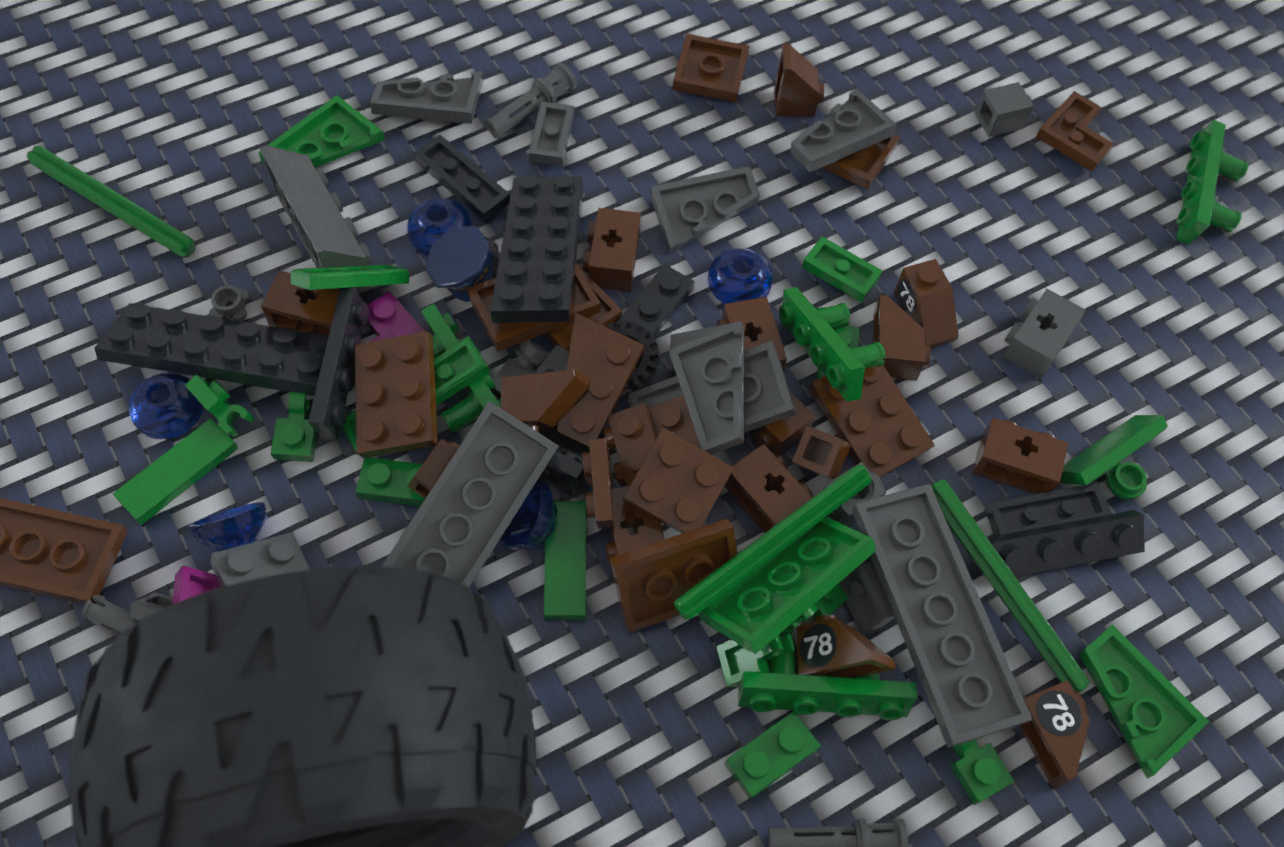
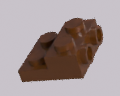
(636, 429)

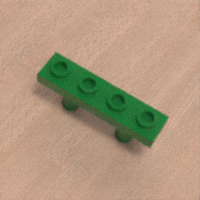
(1198, 194)
(827, 350)
(480, 393)
(815, 694)

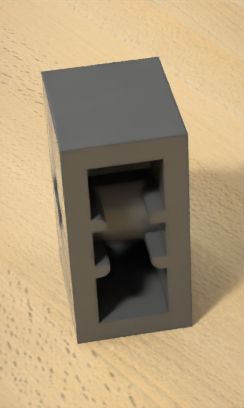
(1043, 332)

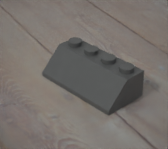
(314, 210)

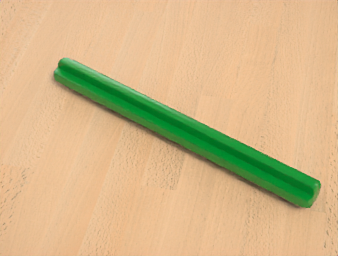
(111, 201)
(772, 542)
(1008, 588)

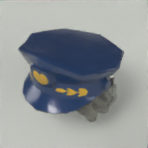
(462, 260)

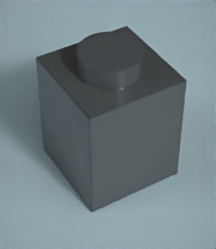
(1003, 109)

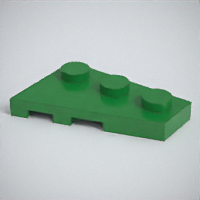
(329, 133)
(1142, 700)

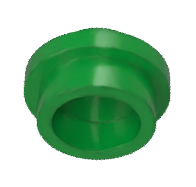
(1127, 480)

